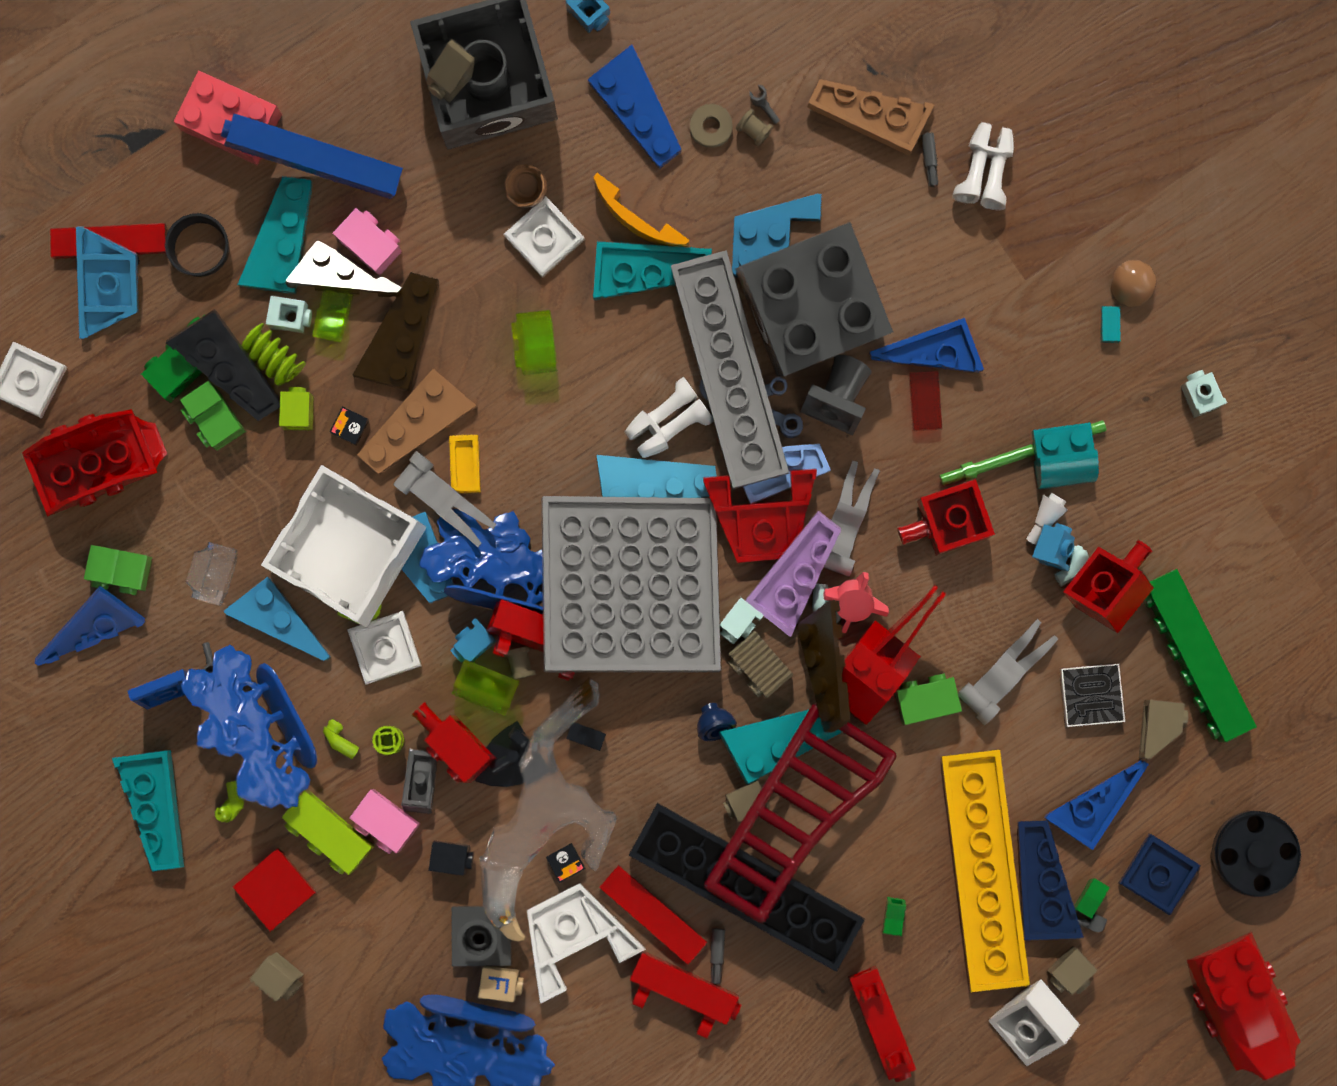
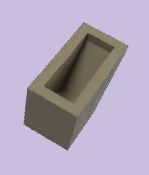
(450, 72)
(1160, 725)

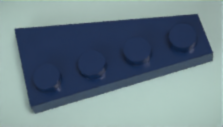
(1044, 889)

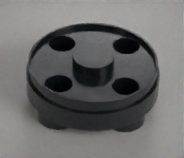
(1256, 853)

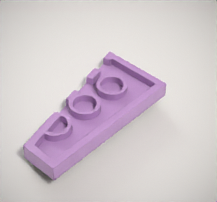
(792, 578)

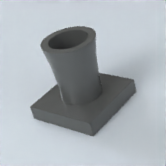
(836, 402)
(466, 951)

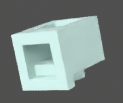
(279, 310)
(1198, 402)
(739, 621)

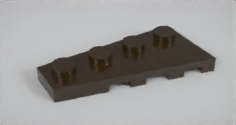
(398, 341)
(825, 665)

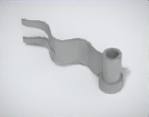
(439, 495)
(849, 520)
(1003, 676)

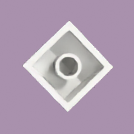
(1034, 1023)

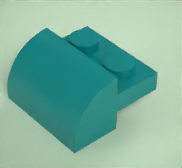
(1065, 456)

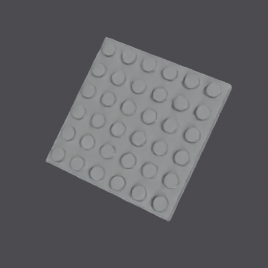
(630, 584)

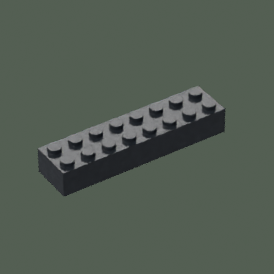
(798, 918)

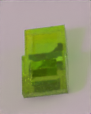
(332, 316)

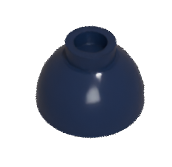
(714, 721)

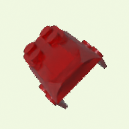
(93, 459)
(1244, 1007)

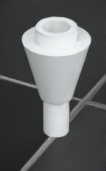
(1049, 512)

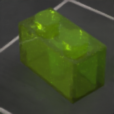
(536, 342)
(485, 687)

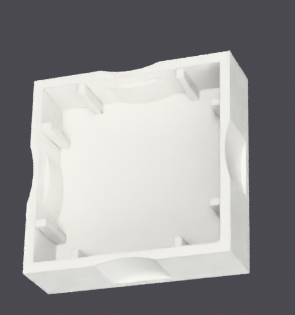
(344, 546)

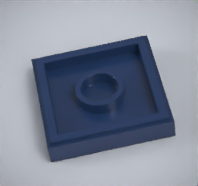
(1159, 874)

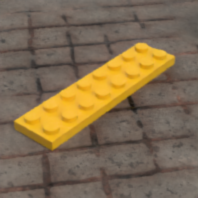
(985, 871)

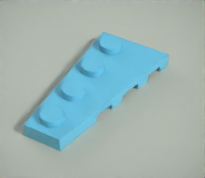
(652, 478)

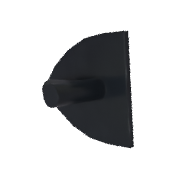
(505, 769)

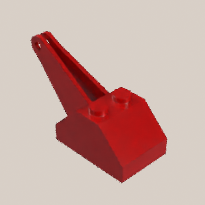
(882, 662)

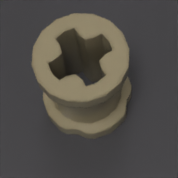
(754, 127)
(520, 663)

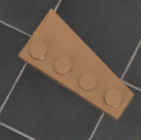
(877, 116)
(423, 414)

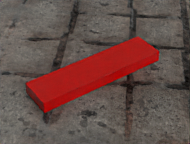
(138, 238)
(653, 914)

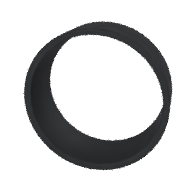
(179, 226)

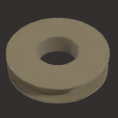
(706, 112)

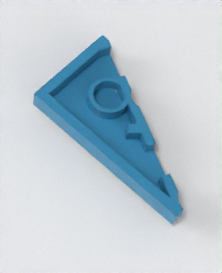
(271, 613)

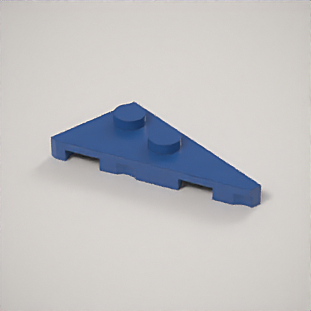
(941, 347)
(96, 620)
(1093, 811)

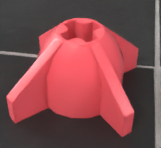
(855, 600)

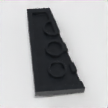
(221, 357)

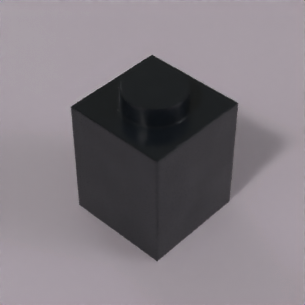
(450, 858)

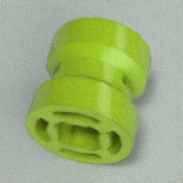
(392, 738)

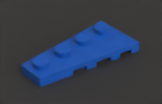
(633, 101)

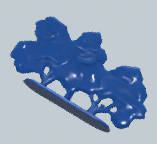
(499, 560)
(242, 727)
(456, 1053)

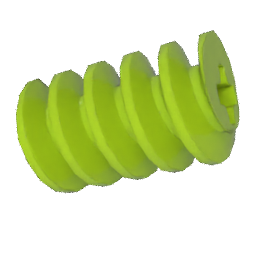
(271, 357)

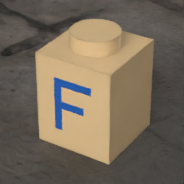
(500, 983)

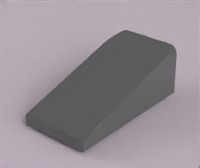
(419, 782)

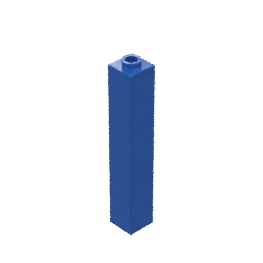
(311, 156)

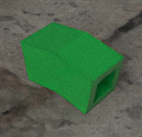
(1091, 897)
(894, 916)

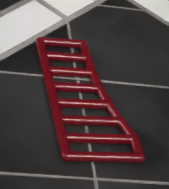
(808, 842)

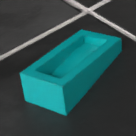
(1110, 324)

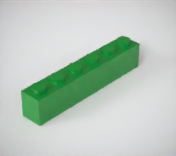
(1198, 657)

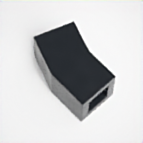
(586, 736)

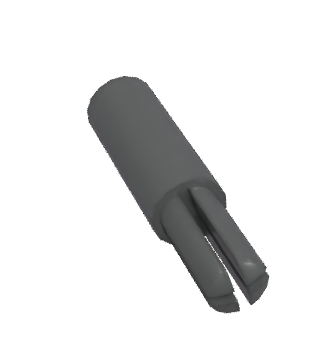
(930, 158)
(717, 954)

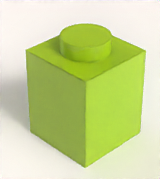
(296, 409)

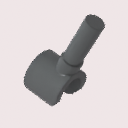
(762, 102)
(209, 657)
(1095, 924)

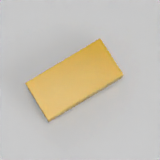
(465, 463)

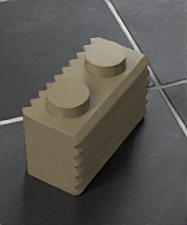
(759, 665)
(277, 977)

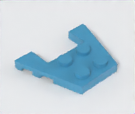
(769, 228)

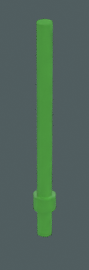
(969, 470)

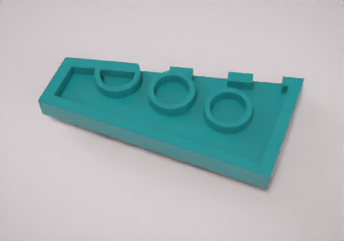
(280, 238)
(637, 267)
(760, 745)
(153, 800)

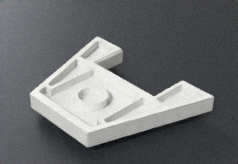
(568, 925)

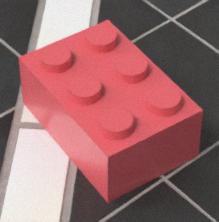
(212, 102)

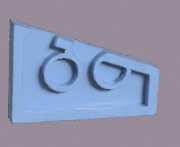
(797, 458)

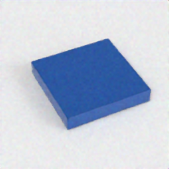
(158, 690)

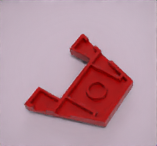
(761, 529)

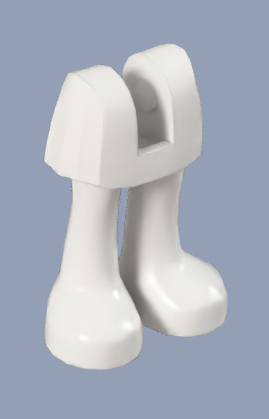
(970, 189)
(642, 422)

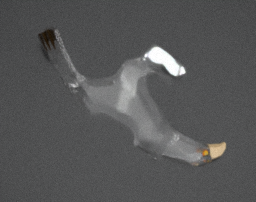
(542, 809)

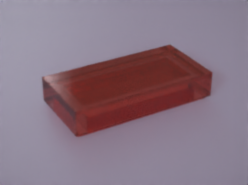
(925, 401)

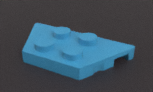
(105, 282)

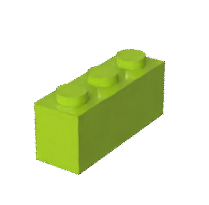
(327, 833)

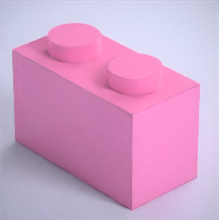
(367, 241)
(384, 822)

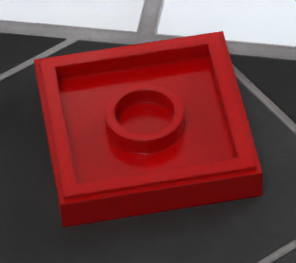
(274, 889)

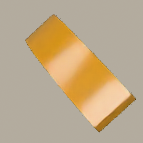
(610, 194)

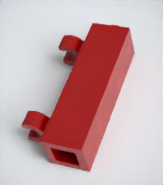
(519, 625)
(686, 989)
(882, 1024)

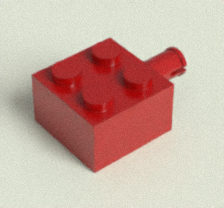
(950, 519)
(1111, 587)
(455, 745)

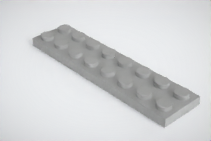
(729, 369)

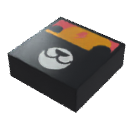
(349, 426)
(565, 862)

